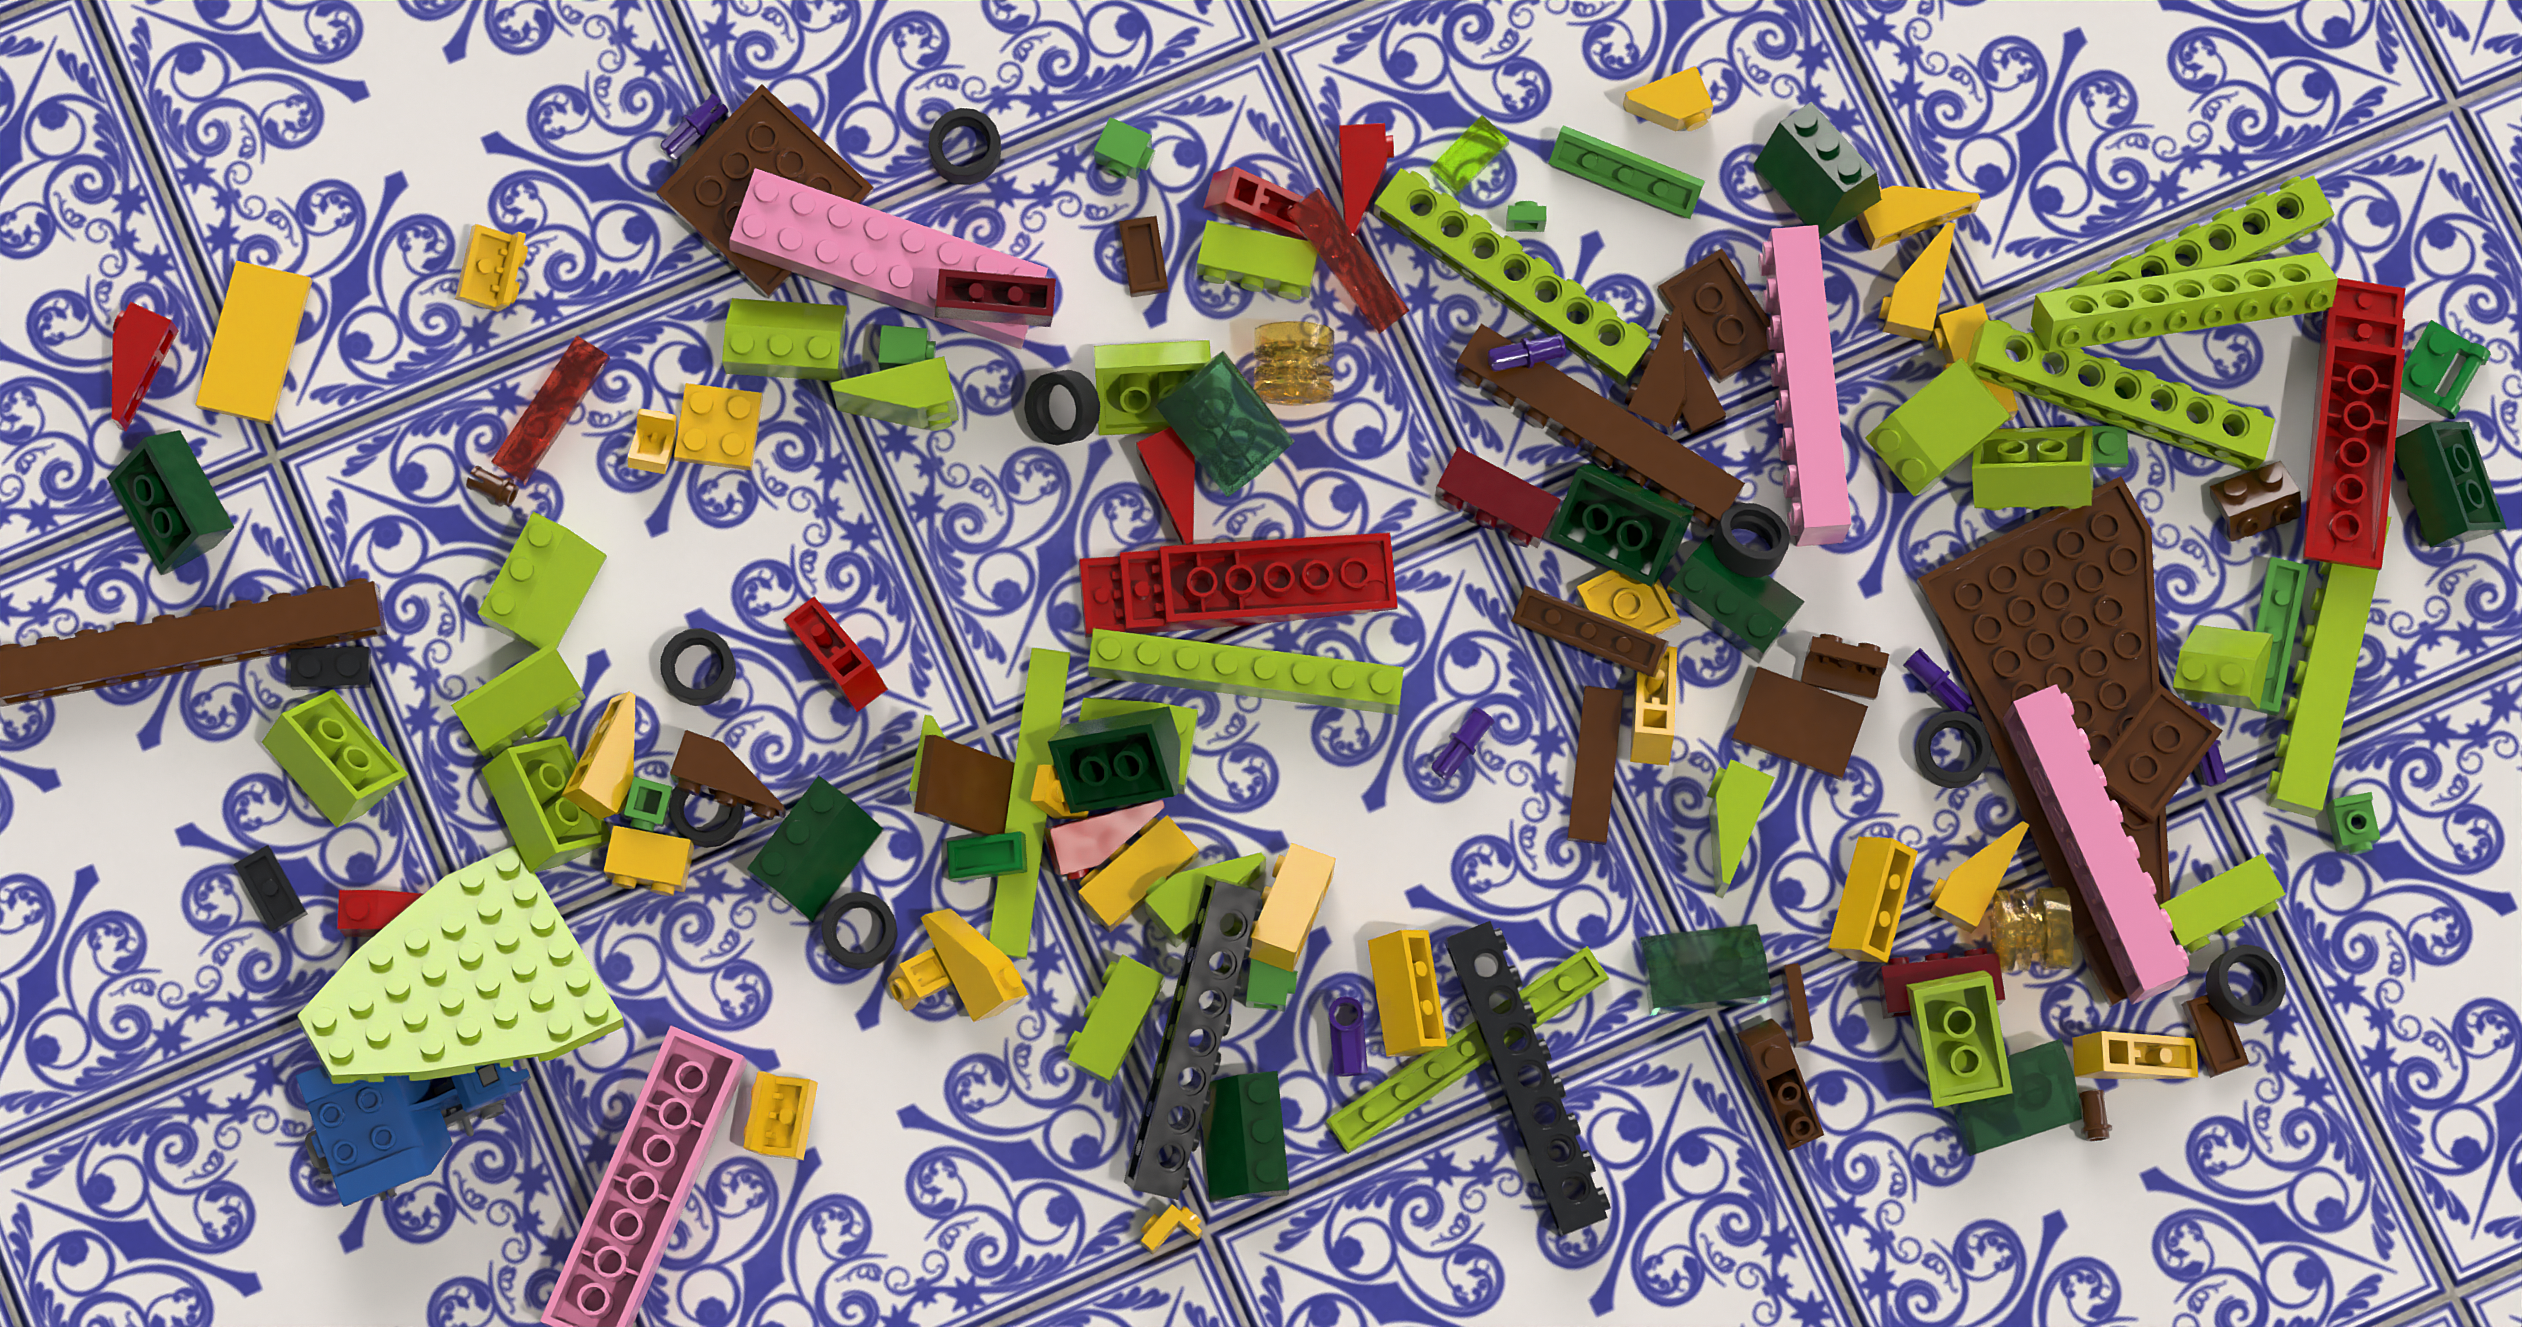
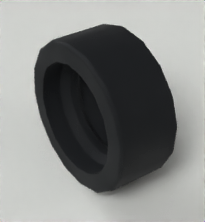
(970, 118)
(1038, 410)
(1758, 520)
(676, 646)
(1974, 729)
(704, 838)
(843, 905)
(2270, 975)

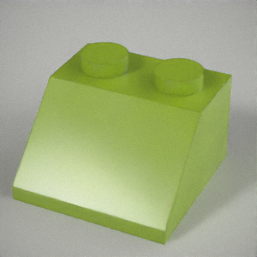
(2223, 667)

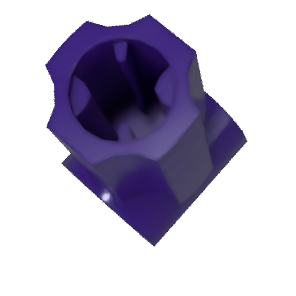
(1349, 1041)

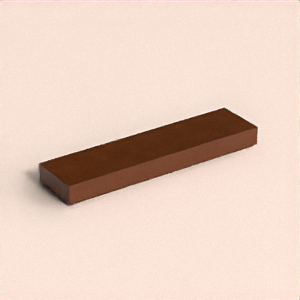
(1590, 631)
(1595, 765)

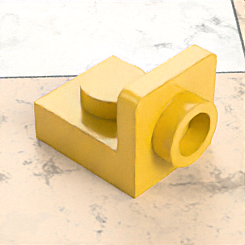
(1049, 794)
(918, 978)

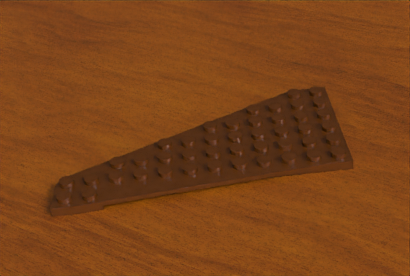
(2070, 609)

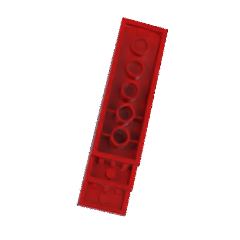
(2355, 425)
(1237, 583)

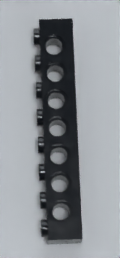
(1185, 1016)
(1566, 1213)

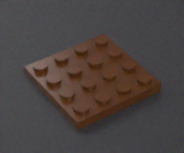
(716, 177)

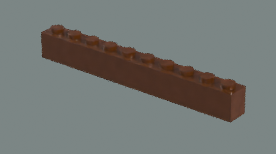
(190, 642)

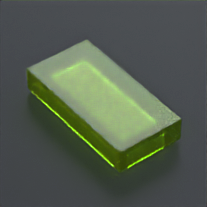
(1469, 155)

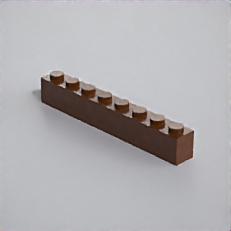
(1602, 430)

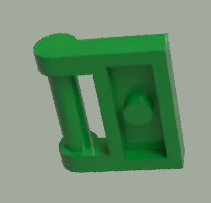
(2430, 362)

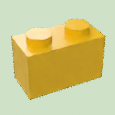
(648, 860)

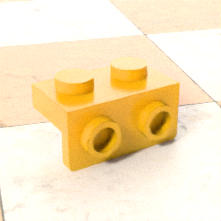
(491, 268)
(780, 1116)

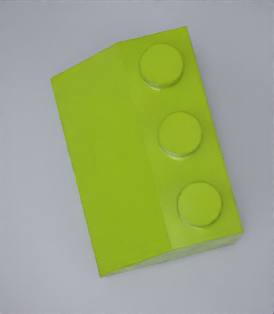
(784, 339)
(1136, 377)
(2034, 468)
(541, 583)
(519, 702)
(333, 757)
(529, 794)

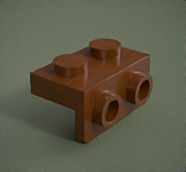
(2257, 500)
(1844, 666)

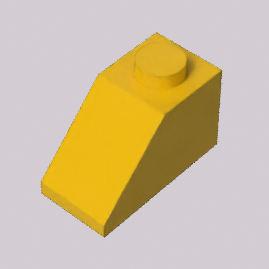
(1672, 101)

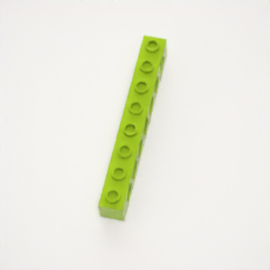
(2301, 197)
(1488, 274)
(2183, 301)
(2208, 438)

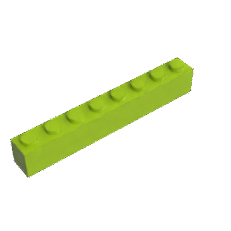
(1245, 671)
(2322, 688)

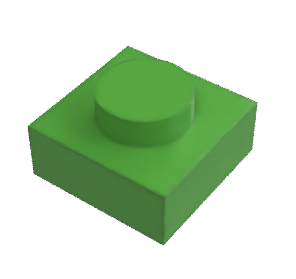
(1526, 217)
(2110, 446)

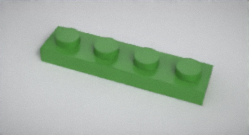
(1626, 172)
(2279, 616)

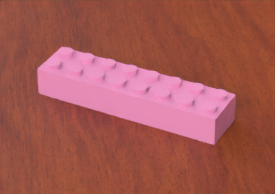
(864, 250)
(1806, 386)
(2096, 844)
(646, 1184)

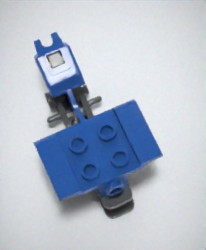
(396, 1128)

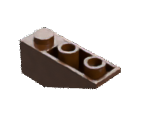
(1663, 386)
(714, 769)
(1780, 1082)

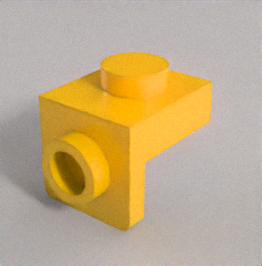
(653, 441)
(1159, 1228)

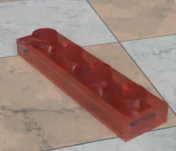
(1347, 260)
(550, 410)

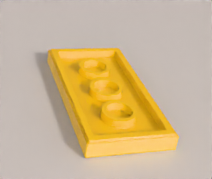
(254, 342)

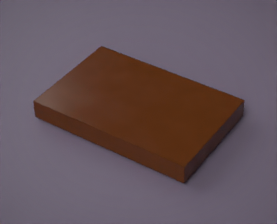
(1719, 314)
(1799, 723)
(2157, 753)
(964, 786)

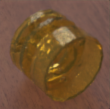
(1294, 363)
(2039, 929)

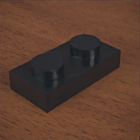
(330, 668)
(270, 889)

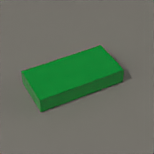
(987, 856)

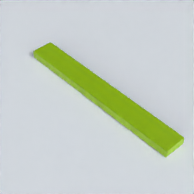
(1039, 723)
(1463, 1054)

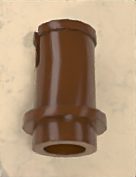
(494, 487)
(2094, 1116)

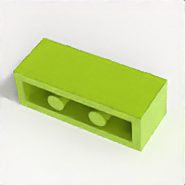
(1257, 260)
(2224, 903)
(1114, 1019)

